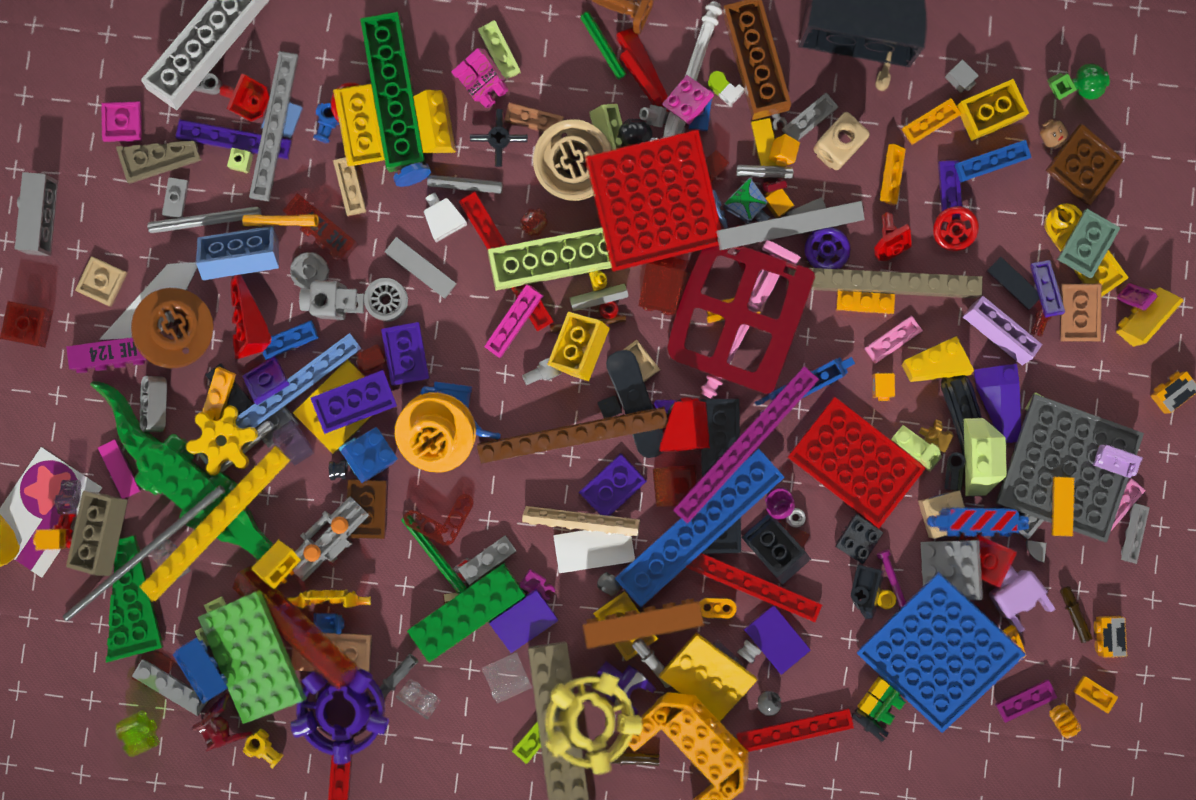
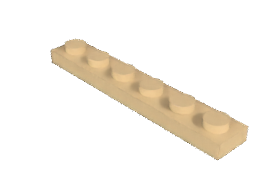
(579, 520)

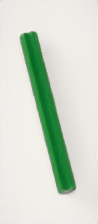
(437, 558)

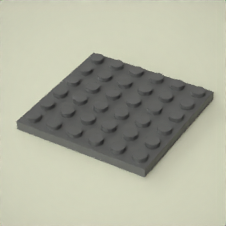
(1065, 444)

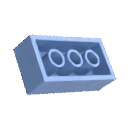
(237, 253)

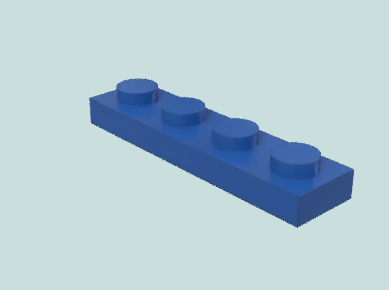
(993, 161)

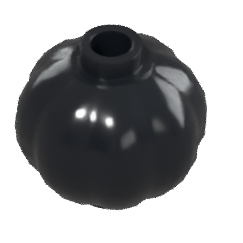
(634, 132)

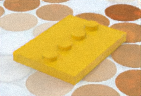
(307, 415)
(709, 675)

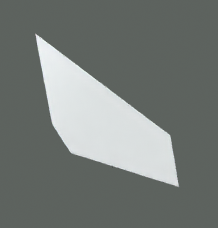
(171, 276)

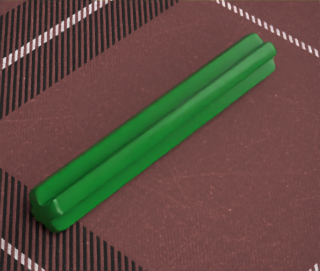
(603, 45)

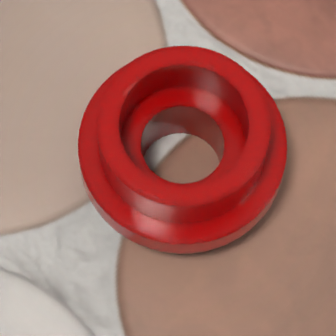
(613, 306)

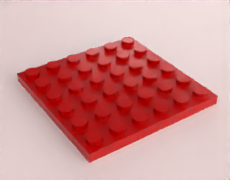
(654, 200)

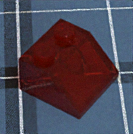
(673, 484)

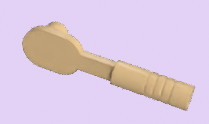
(883, 77)

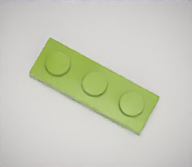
(528, 745)

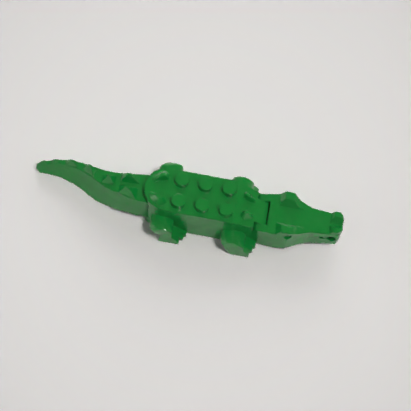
(171, 470)

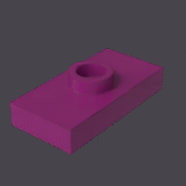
(1137, 296)

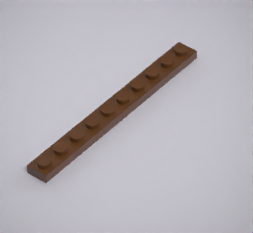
(572, 435)

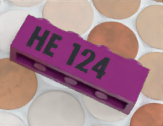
(103, 354)

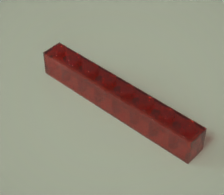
(299, 630)

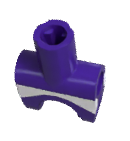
(628, 681)

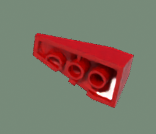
(251, 327)

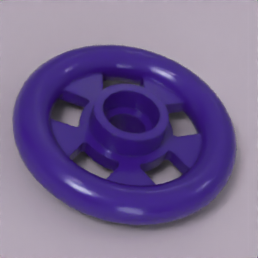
(817, 236)

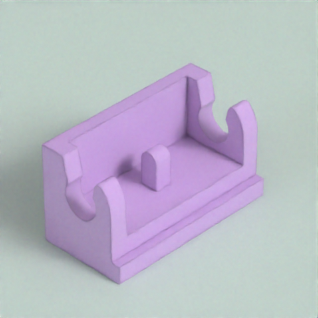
(1117, 461)

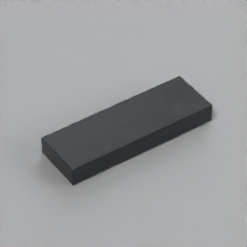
(1014, 283)

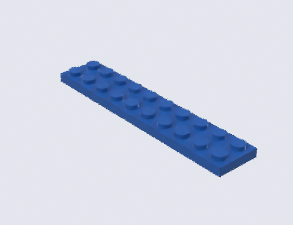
(686, 541)

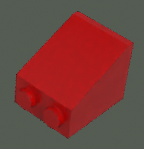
(686, 426)

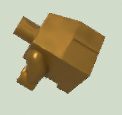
(937, 436)

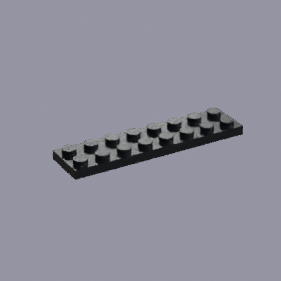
(723, 430)

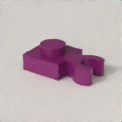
(535, 581)

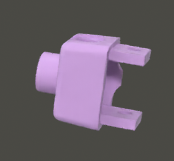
(1019, 594)

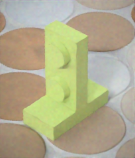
(917, 447)

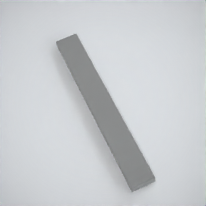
(274, 126)
(790, 225)

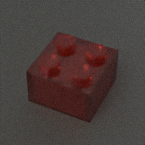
(26, 324)

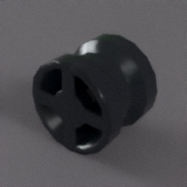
(337, 470)

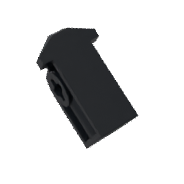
(870, 582)

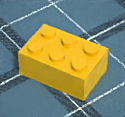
(992, 109)

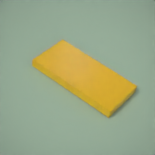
(359, 124)

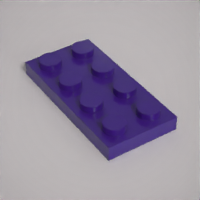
(353, 401)

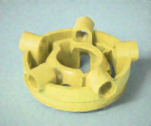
(626, 722)

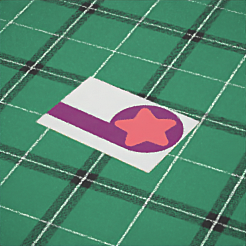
(33, 508)

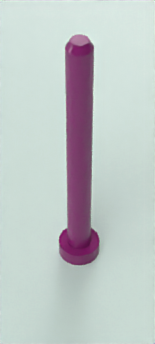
(884, 556)

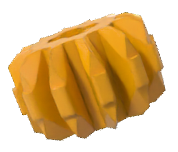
(1065, 721)

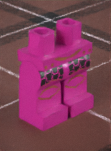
(481, 77)

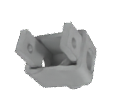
(338, 304)

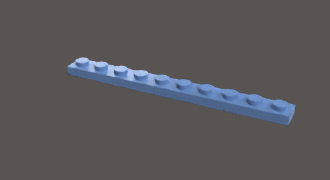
(298, 384)

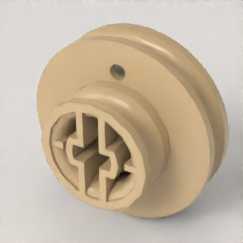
(553, 157)

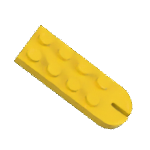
(1109, 271)

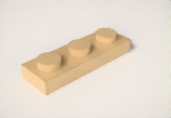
(349, 187)

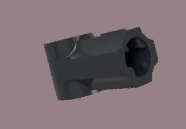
(954, 474)

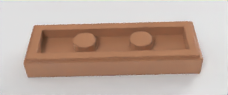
(530, 117)

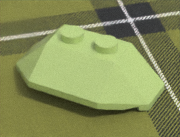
(983, 456)

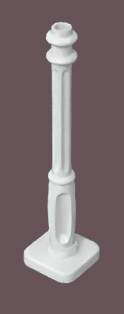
(674, 124)

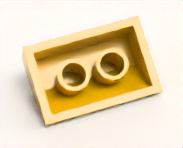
(434, 122)
(1144, 323)
(578, 345)

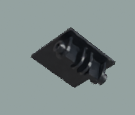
(858, 539)

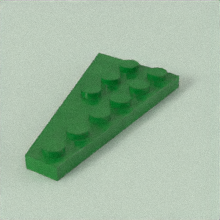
(131, 613)

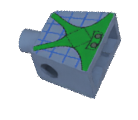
(747, 203)

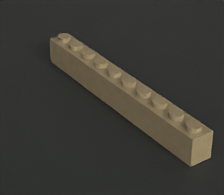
(895, 283)

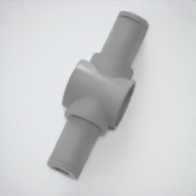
(542, 372)

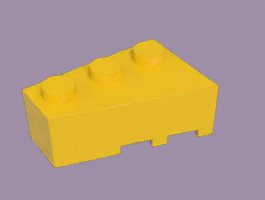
(940, 361)

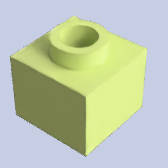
(245, 163)

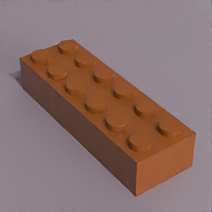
(756, 58)
(643, 624)

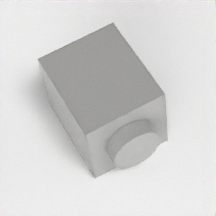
(962, 76)

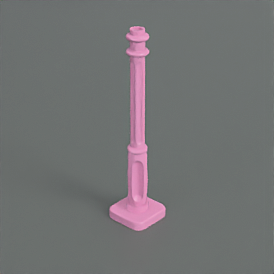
(760, 293)

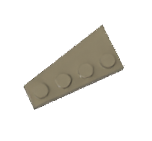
(150, 160)

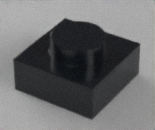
(609, 407)

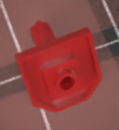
(247, 99)
(893, 241)

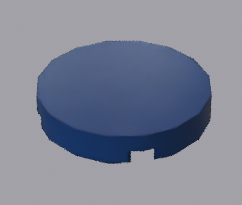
(412, 174)

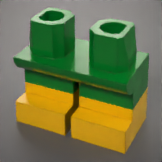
(878, 709)

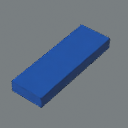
(291, 339)

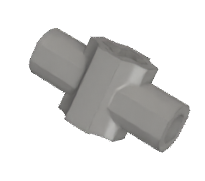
(654, 115)

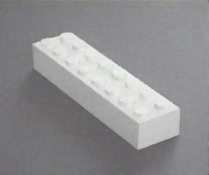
(199, 48)

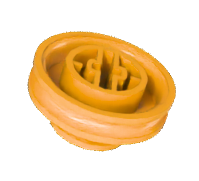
(435, 413)

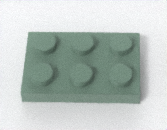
(1088, 243)

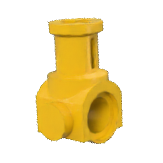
(265, 749)

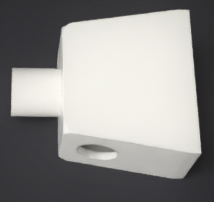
(442, 217)

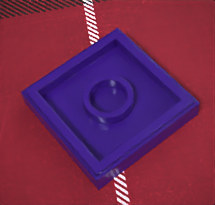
(265, 380)

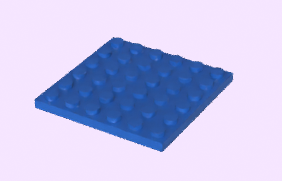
(940, 652)

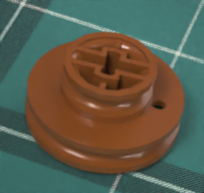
(154, 342)

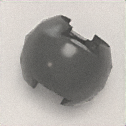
(608, 584)
(769, 703)

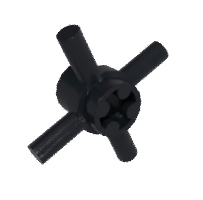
(499, 130)

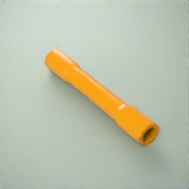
(301, 220)

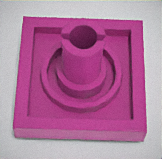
(688, 99)

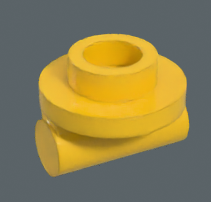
(598, 280)

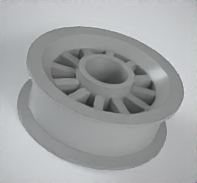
(378, 284)

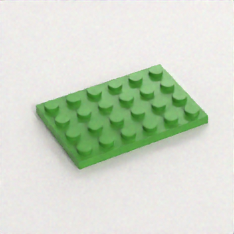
(252, 657)

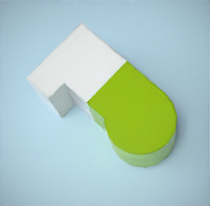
(724, 89)

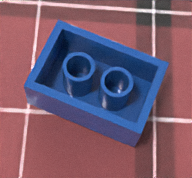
(200, 670)

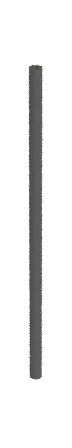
(143, 553)

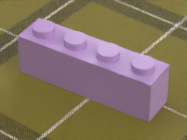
(1002, 330)

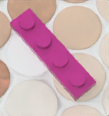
(513, 321)

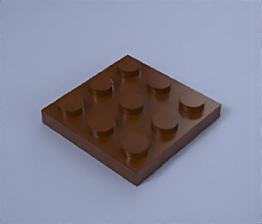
(1084, 164)

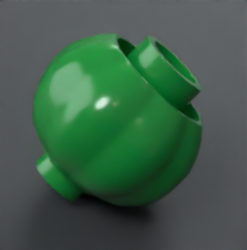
(1091, 81)

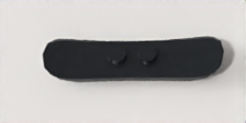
(634, 398)
(961, 403)

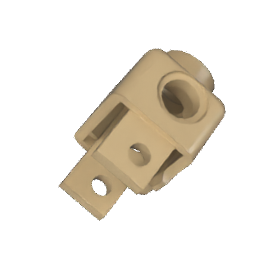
(834, 152)

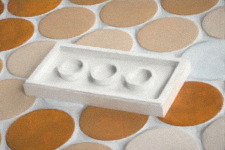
(591, 550)

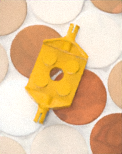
(335, 596)

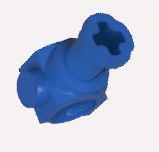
(326, 123)

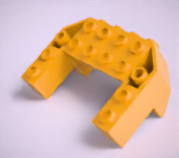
(701, 740)

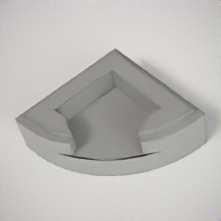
(1036, 550)

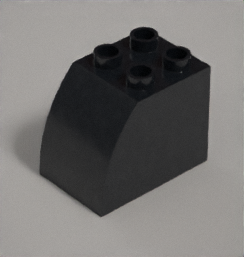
(866, 29)

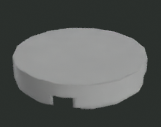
(309, 268)

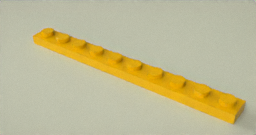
(215, 523)

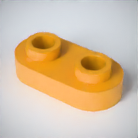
(716, 609)

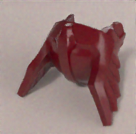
(215, 728)

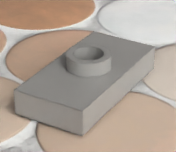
(175, 198)

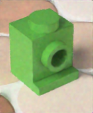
(1061, 85)

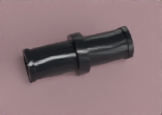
(869, 724)

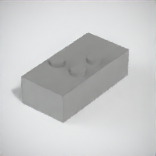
(36, 214)

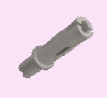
(651, 660)

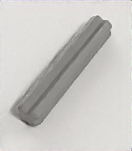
(764, 171)

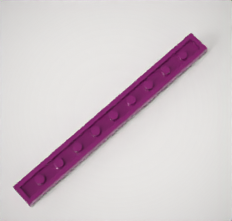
(745, 444)

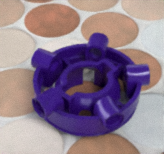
(344, 746)

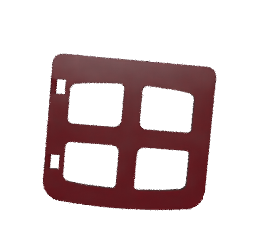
(737, 314)

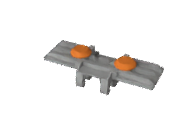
(333, 541)

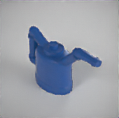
(463, 394)

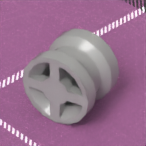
(749, 651)

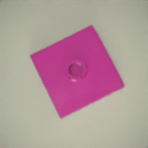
(121, 121)

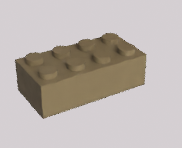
(96, 533)

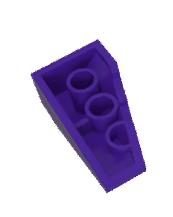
(1001, 398)

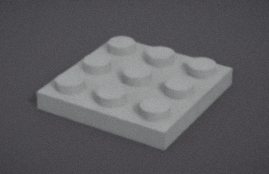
(956, 562)

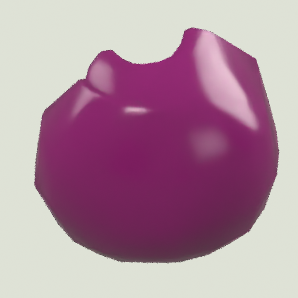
(780, 503)

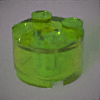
(137, 733)

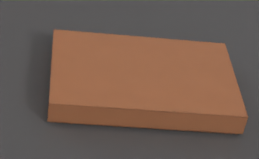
(1081, 313)

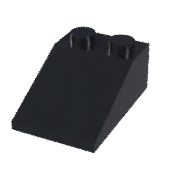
(776, 548)

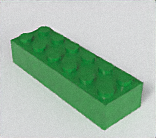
(466, 612)

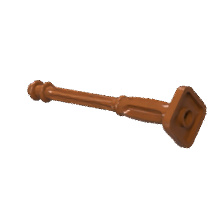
(637, 9)

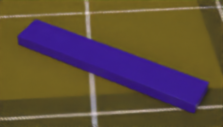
(225, 137)

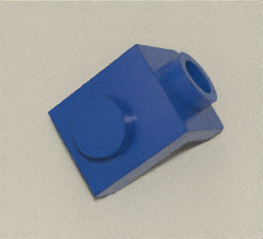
(329, 622)

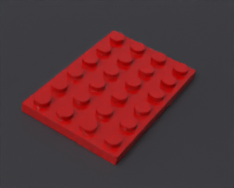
(856, 462)

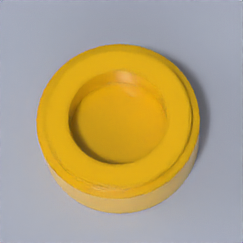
(886, 599)

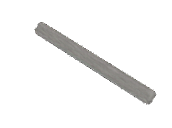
(201, 220)

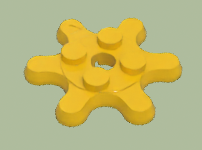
(235, 438)

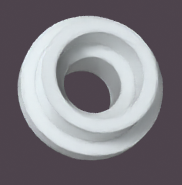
(801, 520)

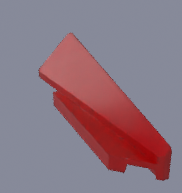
(641, 67)

